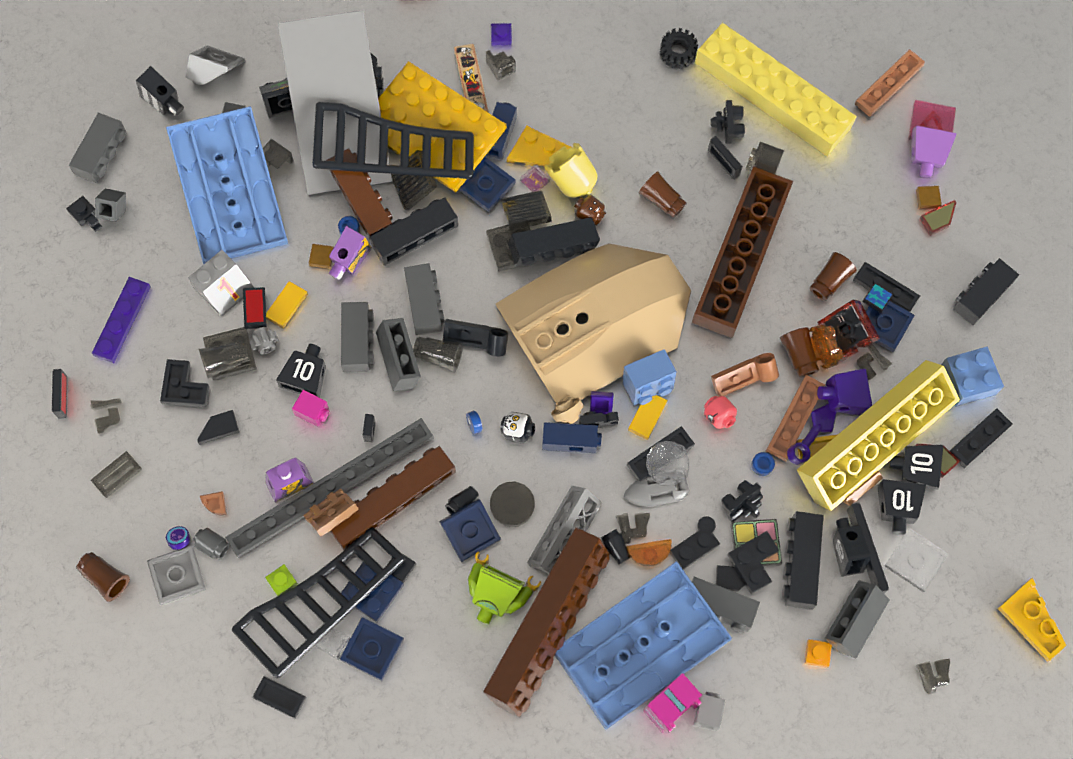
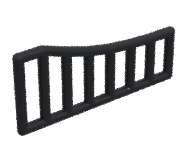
(382, 167)
(300, 591)

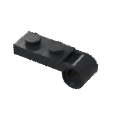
(476, 336)

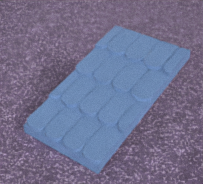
(227, 184)
(641, 645)

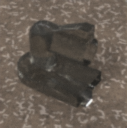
(863, 361)
(113, 418)
(640, 531)
(927, 676)

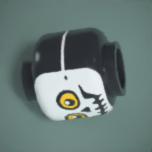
(517, 427)

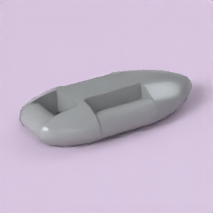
(651, 494)

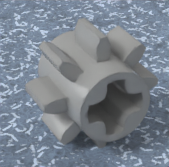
(263, 340)

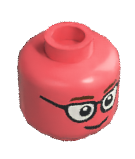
(720, 412)

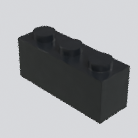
(985, 291)

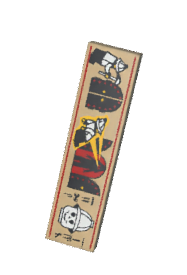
(470, 75)

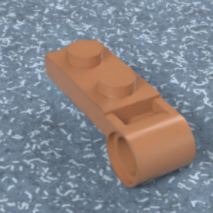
(745, 373)

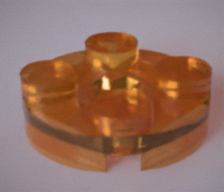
(825, 345)

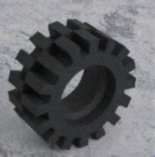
(678, 38)

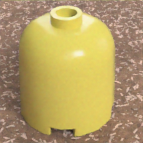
(572, 171)

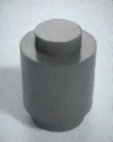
(211, 543)

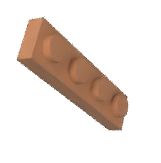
(889, 83)
(795, 418)

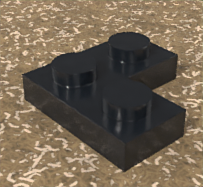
(177, 389)
(748, 561)

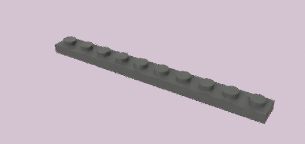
(345, 477)

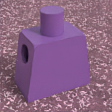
(930, 149)

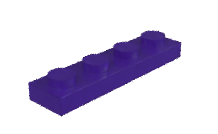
(121, 319)

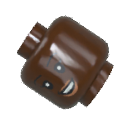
(589, 208)

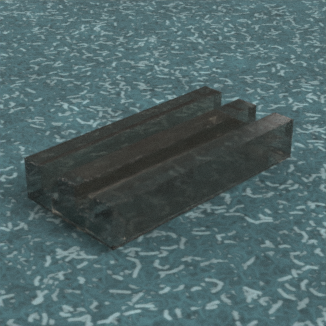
(110, 468)

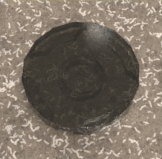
(512, 504)

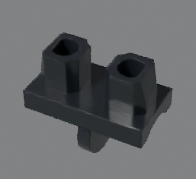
(730, 113)
(746, 503)

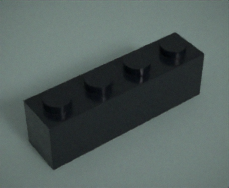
(414, 231)
(553, 242)
(804, 560)

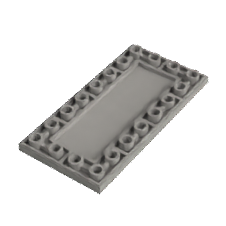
(330, 63)

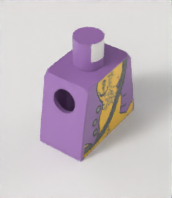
(348, 253)
(287, 479)

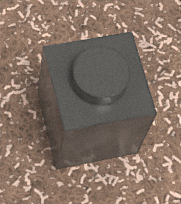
(110, 205)

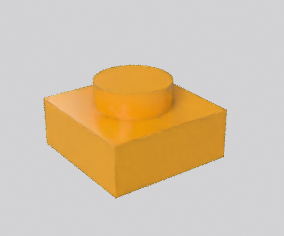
(818, 653)

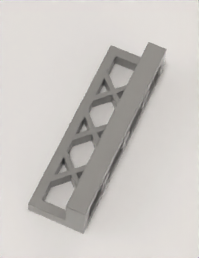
(562, 526)

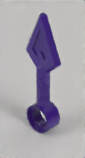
(823, 421)

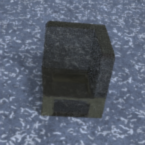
(500, 64)
(276, 154)

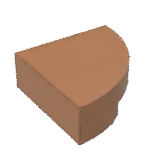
(215, 503)

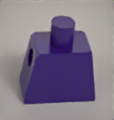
(847, 392)

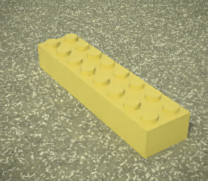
(775, 89)
(878, 435)

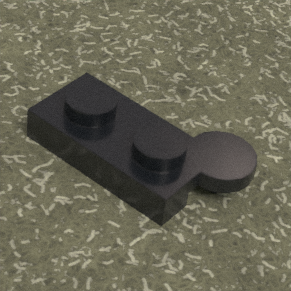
(697, 544)

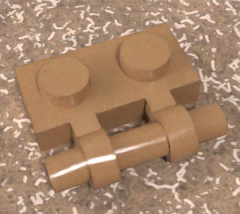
(330, 512)

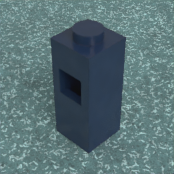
(507, 114)
(571, 437)

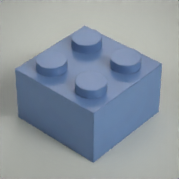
(973, 375)
(649, 378)

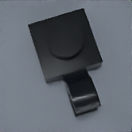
(84, 212)

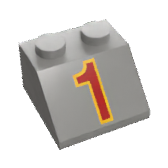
(220, 282)

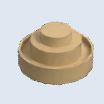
(567, 410)

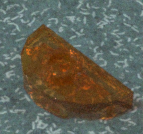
(650, 553)

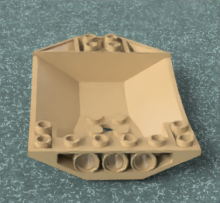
(633, 311)

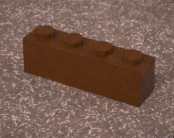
(361, 197)

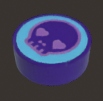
(178, 537)

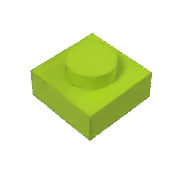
(281, 580)

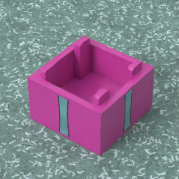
(673, 703)

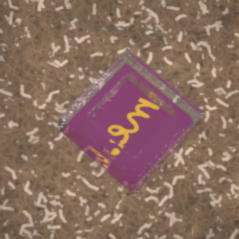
(535, 179)

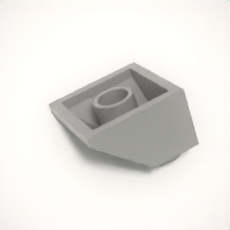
(209, 64)

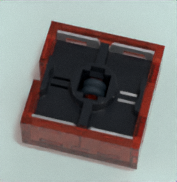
(851, 328)

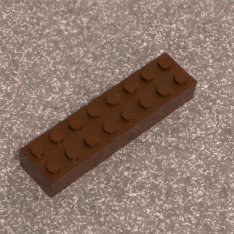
(742, 252)
(547, 623)

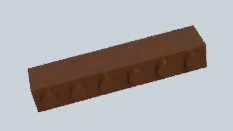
(395, 495)

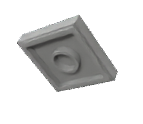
(176, 575)

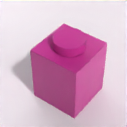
(311, 408)

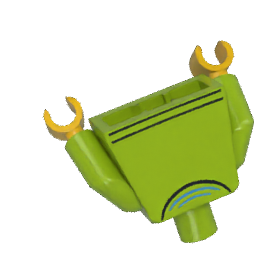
(496, 590)

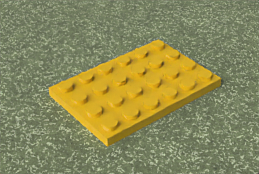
(426, 102)

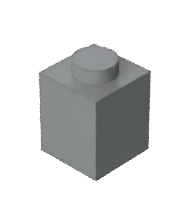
(709, 711)

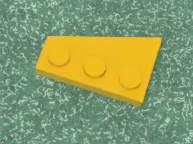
(534, 148)
(1030, 617)

